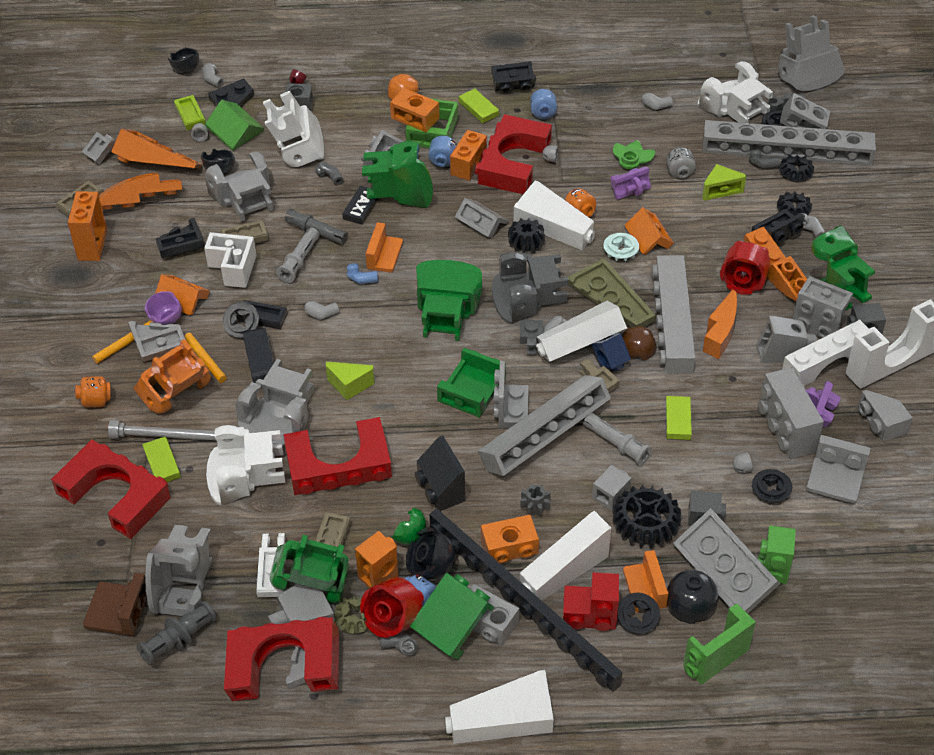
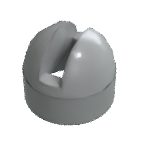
(199, 132)
(550, 153)
(743, 463)

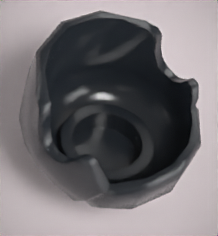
(184, 60)
(223, 158)

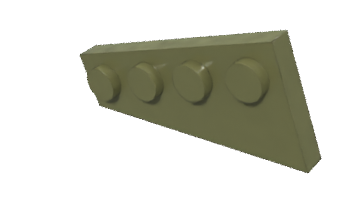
(603, 283)

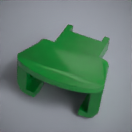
(399, 175)
(844, 266)
(442, 293)
(312, 566)

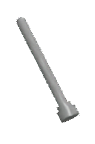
(118, 429)

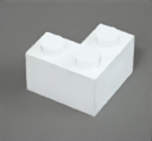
(233, 255)

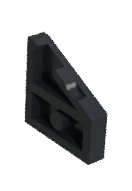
(236, 92)

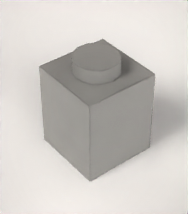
(611, 486)

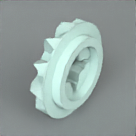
(616, 240)

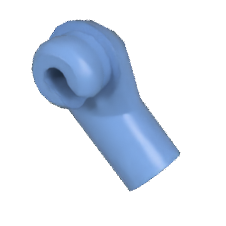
(360, 277)

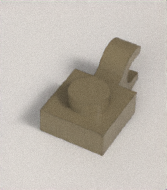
(590, 369)

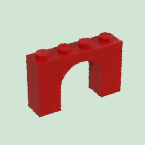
(511, 134)
(98, 463)
(313, 475)
(250, 647)

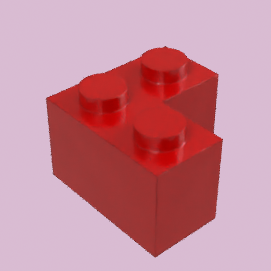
(593, 606)

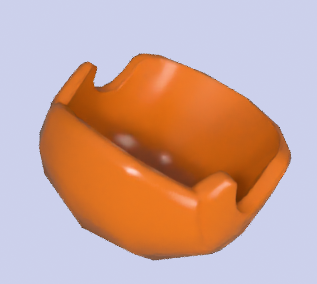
(402, 81)

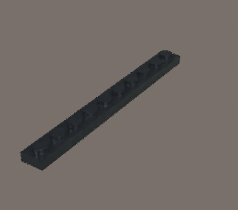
(528, 603)

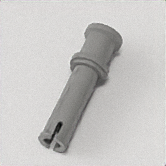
(294, 261)
(626, 443)

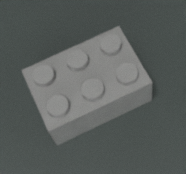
(790, 413)

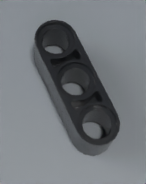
(258, 353)

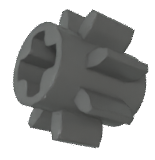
(535, 499)

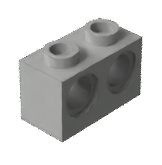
(804, 113)
(502, 612)

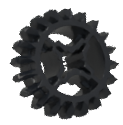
(647, 525)

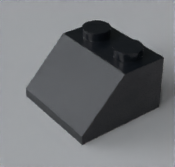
(441, 475)

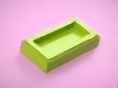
(478, 105)
(189, 111)
(678, 418)
(161, 459)

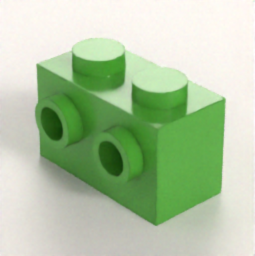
(778, 552)

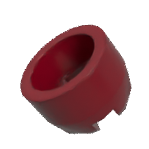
(297, 77)

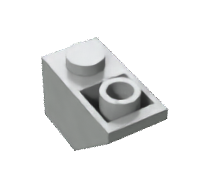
(885, 414)

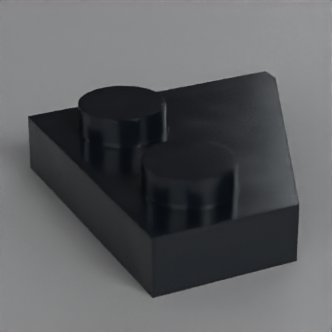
(180, 241)

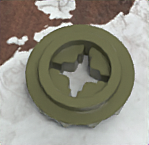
(348, 623)

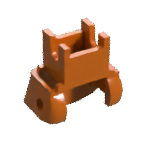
(174, 373)

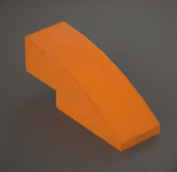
(721, 326)

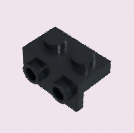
(513, 76)
(782, 225)

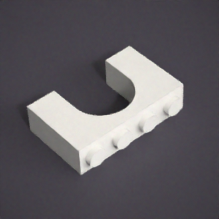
(874, 358)

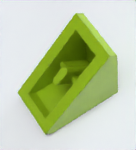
(723, 183)
(349, 378)

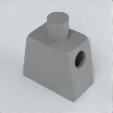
(781, 338)
(301, 604)

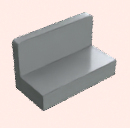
(479, 217)

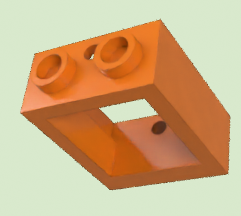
(86, 225)

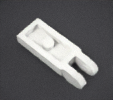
(266, 558)

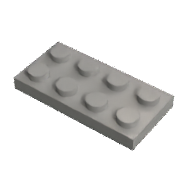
(727, 560)

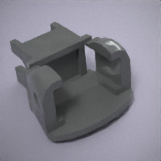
(522, 293)

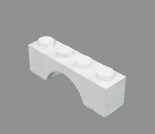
(816, 356)

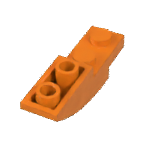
(128, 190)
(783, 271)

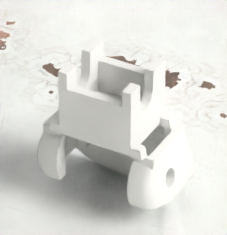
(736, 98)
(295, 121)
(242, 463)

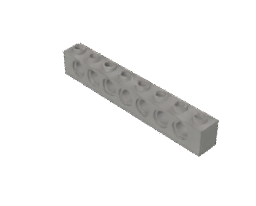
(781, 141)

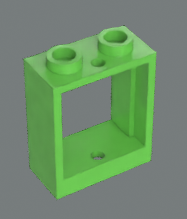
(448, 111)

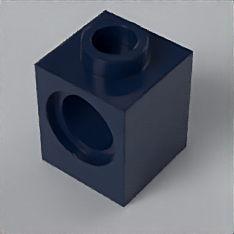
(611, 352)

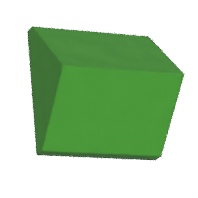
(232, 124)

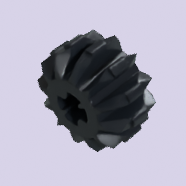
(526, 235)

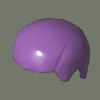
(163, 308)

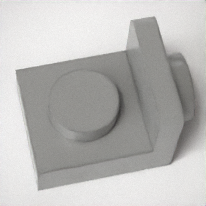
(99, 147)

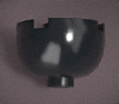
(430, 555)
(692, 596)

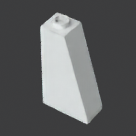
(556, 215)
(581, 331)
(569, 557)
(503, 712)

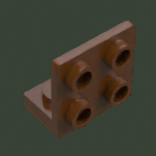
(117, 606)

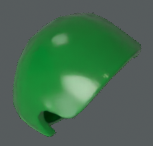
(408, 530)

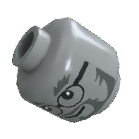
(681, 162)

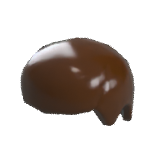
(639, 342)

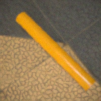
(114, 347)
(209, 363)

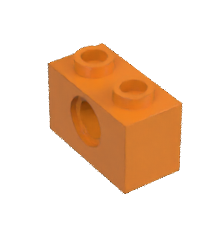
(414, 110)
(467, 154)
(519, 530)
(376, 559)

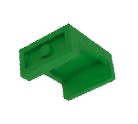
(470, 384)
(451, 614)

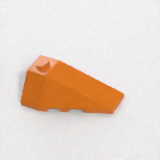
(140, 148)

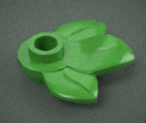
(632, 155)

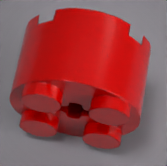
(745, 267)
(391, 606)

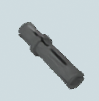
(325, 230)

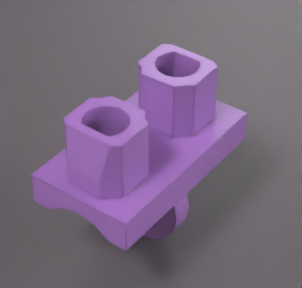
(631, 183)
(822, 399)

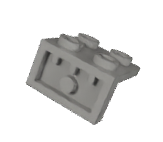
(821, 306)
(511, 400)
(838, 469)

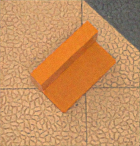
(648, 231)
(382, 250)
(183, 290)
(647, 579)

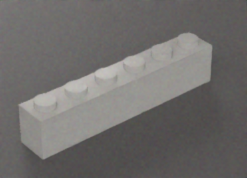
(674, 315)
(544, 425)

